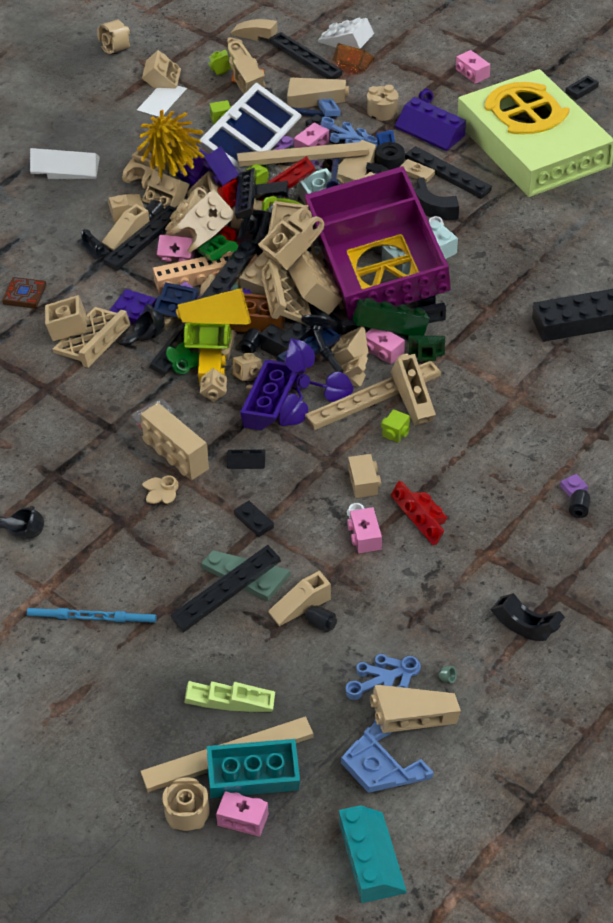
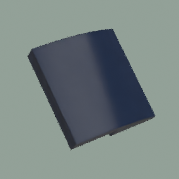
(172, 296)

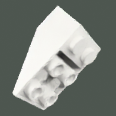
(349, 33)

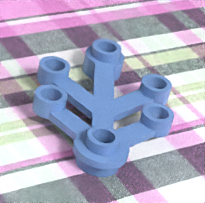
(347, 132)
(384, 676)

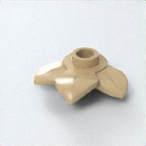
(161, 489)

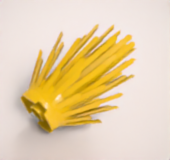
(167, 139)

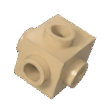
(246, 367)
(213, 385)

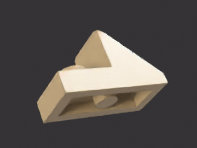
(355, 370)

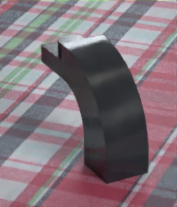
(433, 205)
(524, 621)

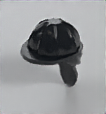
(147, 326)
(24, 523)

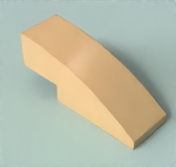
(255, 29)

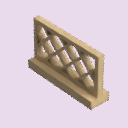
(275, 293)
(99, 341)

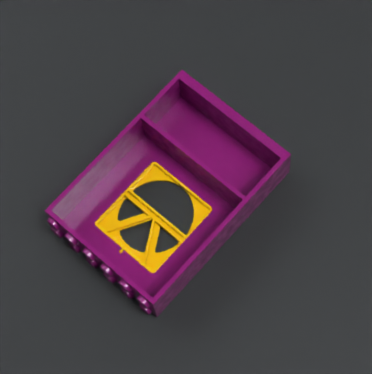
(373, 214)

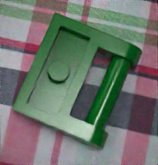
(216, 247)

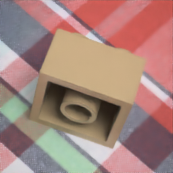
(65, 318)

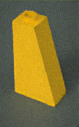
(219, 309)

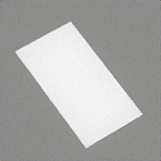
(161, 100)

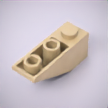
(126, 226)
(309, 591)

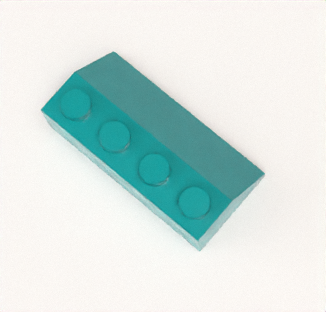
(371, 853)

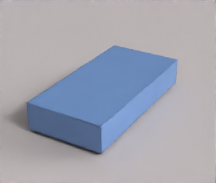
(329, 107)

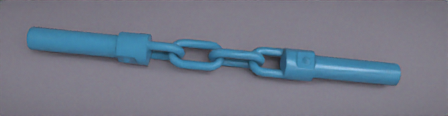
(119, 616)

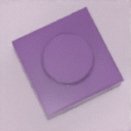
(572, 484)

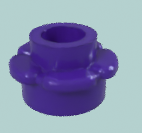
(429, 96)

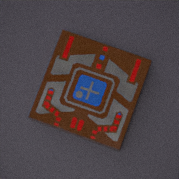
(24, 292)

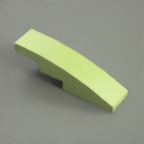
(232, 698)

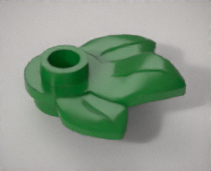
(183, 356)

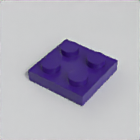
(132, 303)

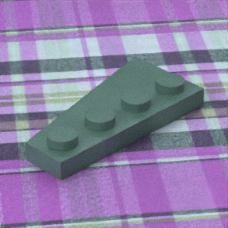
(263, 587)

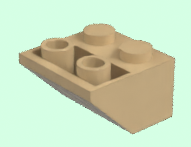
(161, 71)
(166, 190)

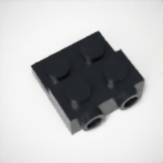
(254, 228)

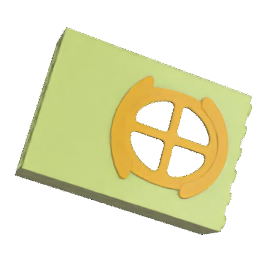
(541, 152)

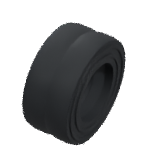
(390, 155)

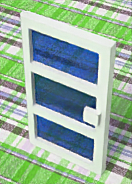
(251, 125)

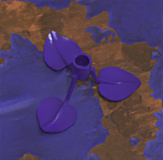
(297, 359)

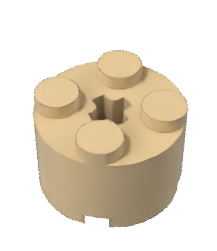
(113, 36)
(382, 102)
(186, 804)

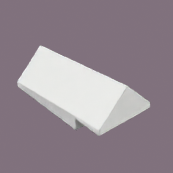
(64, 164)

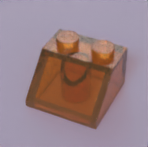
(352, 57)

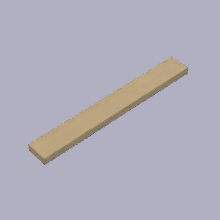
(297, 154)
(363, 399)
(196, 763)

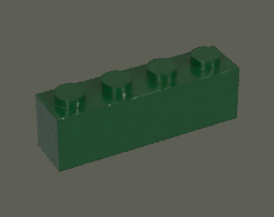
(390, 317)

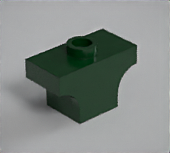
(427, 347)

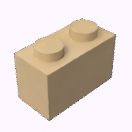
(363, 475)

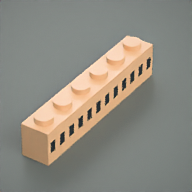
(192, 271)

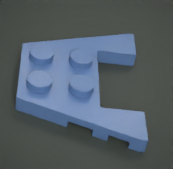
(376, 767)

